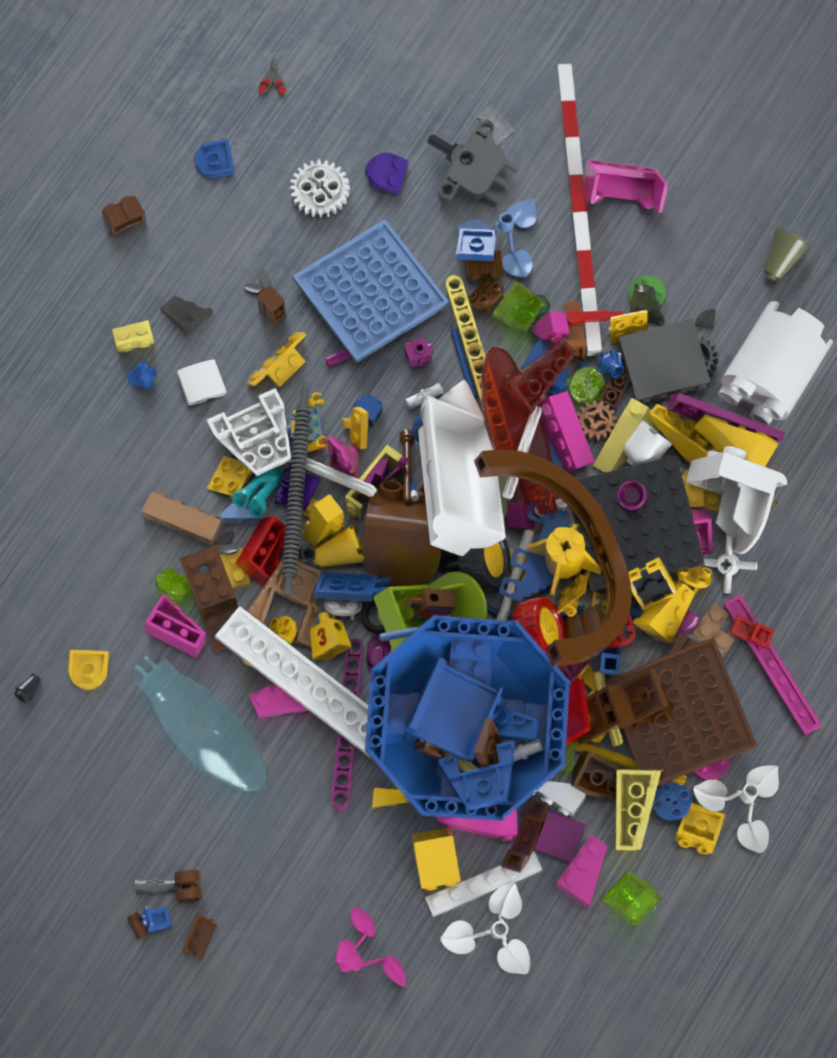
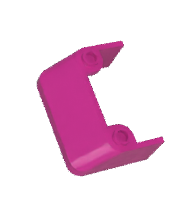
(625, 182)

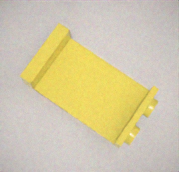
(355, 508)

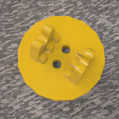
(697, 577)
(284, 627)

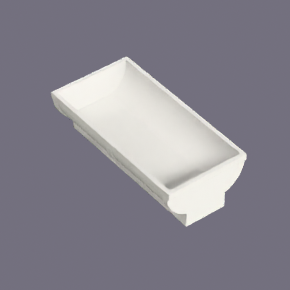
(459, 504)

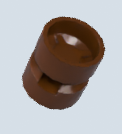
(191, 879)

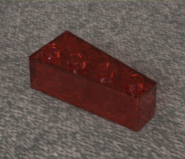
(535, 379)

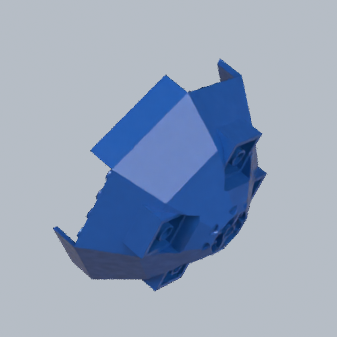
(494, 654)

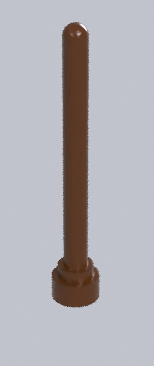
(406, 439)

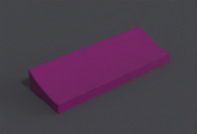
(696, 409)

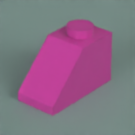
(551, 326)

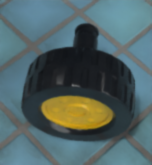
(484, 565)

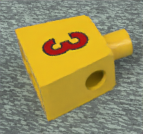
(328, 638)

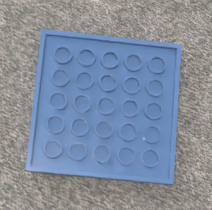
(370, 290)

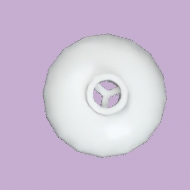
(645, 445)

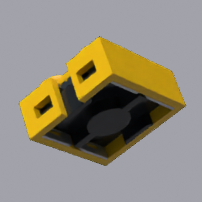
(652, 584)

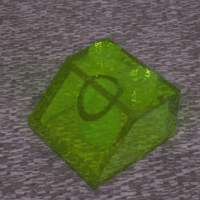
(519, 308)
(631, 898)

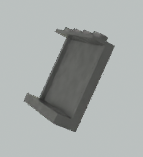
(665, 361)

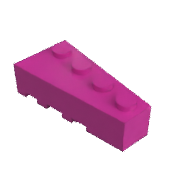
(565, 431)

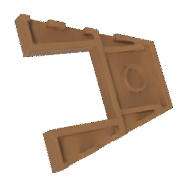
(302, 593)

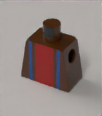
(432, 602)

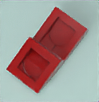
(751, 632)

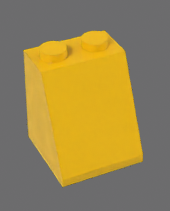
(435, 858)

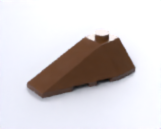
(595, 776)

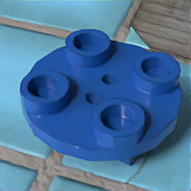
(668, 810)

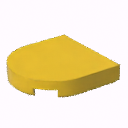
(88, 668)

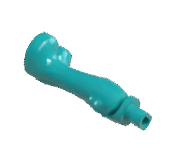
(268, 482)

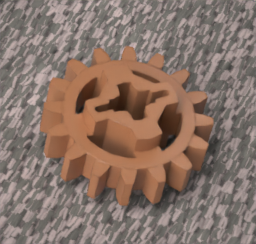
(604, 423)

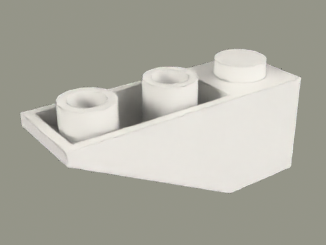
(561, 796)

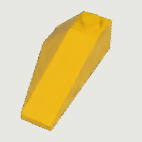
(721, 435)

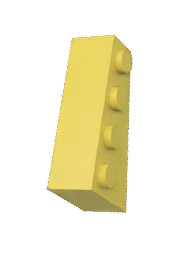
(633, 806)

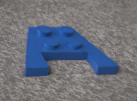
(483, 785)

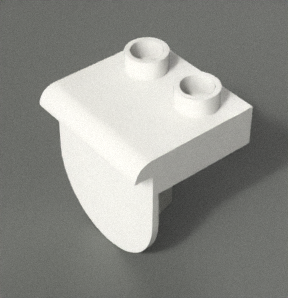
(745, 492)

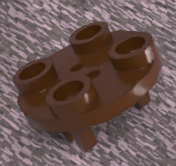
(486, 295)

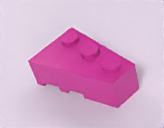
(174, 627)
(583, 872)

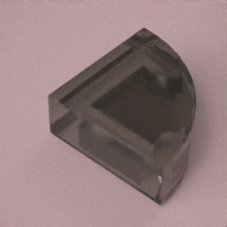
(706, 319)

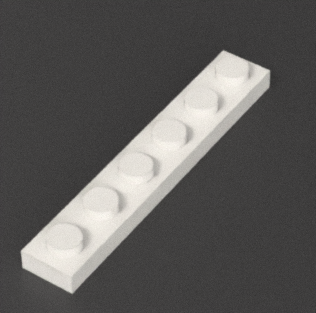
(478, 886)

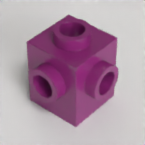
(418, 352)

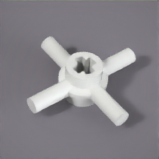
(736, 564)

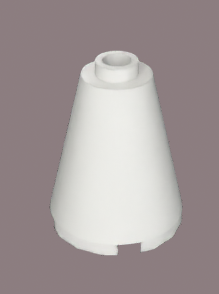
(462, 398)

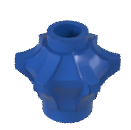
(611, 363)
(142, 375)

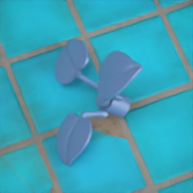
(524, 216)

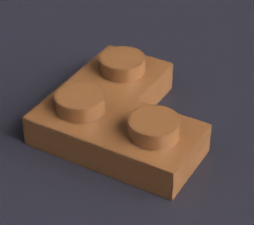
(710, 627)

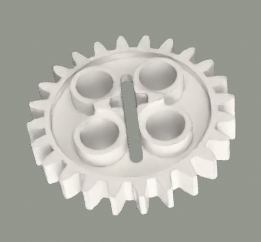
(307, 199)

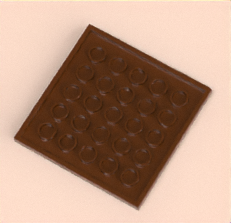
(702, 716)

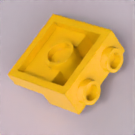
(701, 498)
(700, 829)

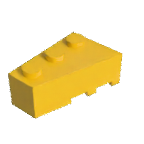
(325, 522)
(665, 618)

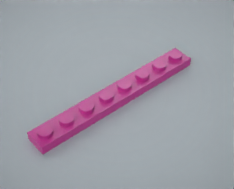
(777, 673)

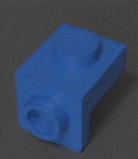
(155, 919)

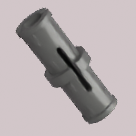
(154, 885)

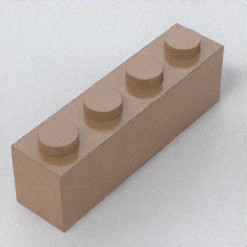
(182, 518)

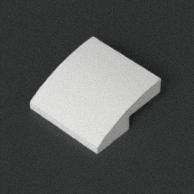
(201, 382)

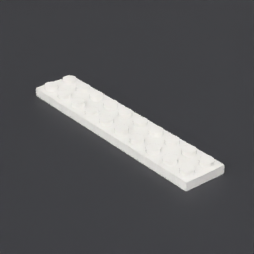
(296, 676)

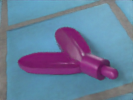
(401, 464)

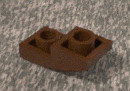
(615, 390)

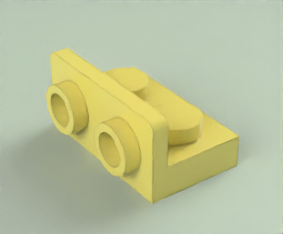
(133, 336)

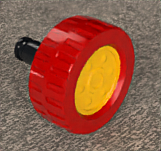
(540, 621)

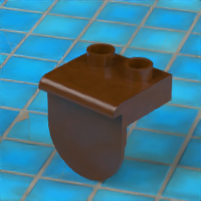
(399, 537)

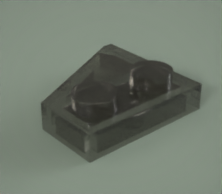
(645, 299)

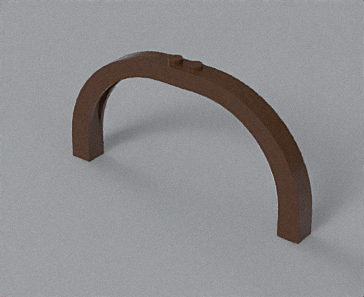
(582, 503)

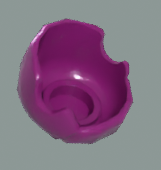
(632, 495)

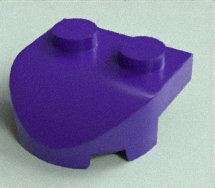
(386, 172)

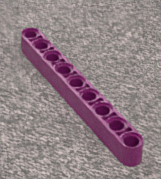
(341, 751)

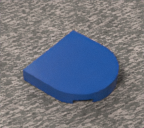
(214, 159)

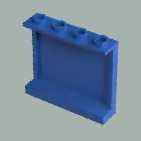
(452, 710)

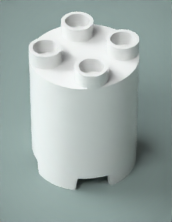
(775, 364)

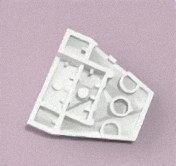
(256, 433)

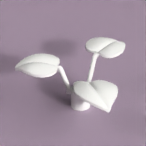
(759, 781)
(511, 958)

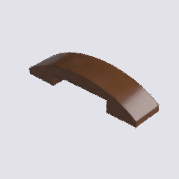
(527, 836)

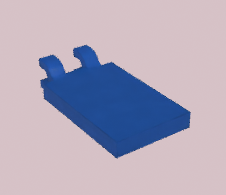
(350, 586)

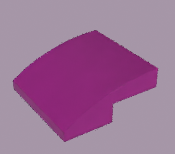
(376, 475)
(560, 836)

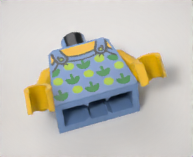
(315, 439)

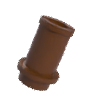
(136, 924)

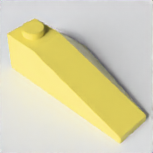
(612, 454)

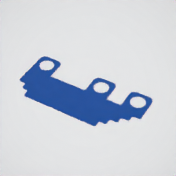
(537, 571)

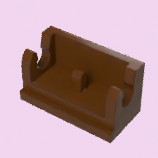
(199, 937)

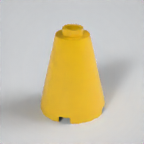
(341, 549)

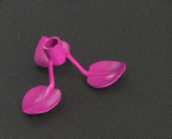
(349, 959)

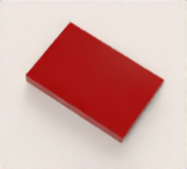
(578, 716)

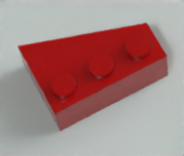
(263, 550)

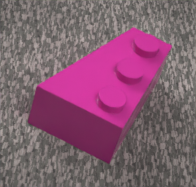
(274, 702)

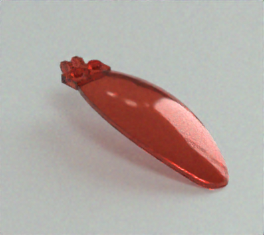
(506, 424)

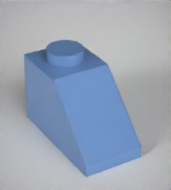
(239, 515)

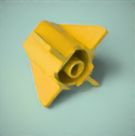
(564, 554)

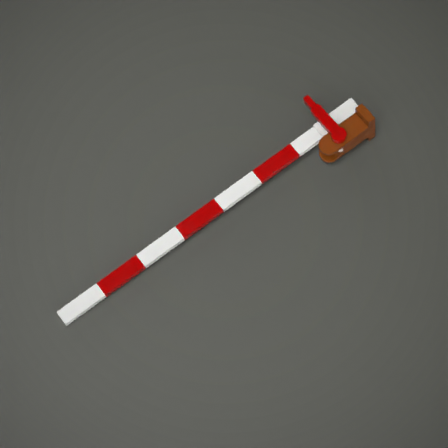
(590, 315)

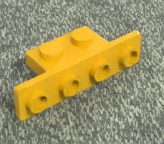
(282, 364)

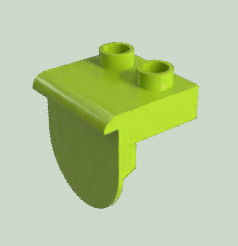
(396, 616)

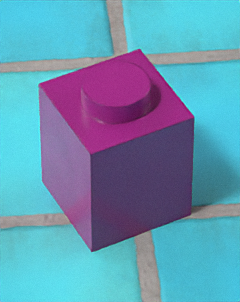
(518, 516)

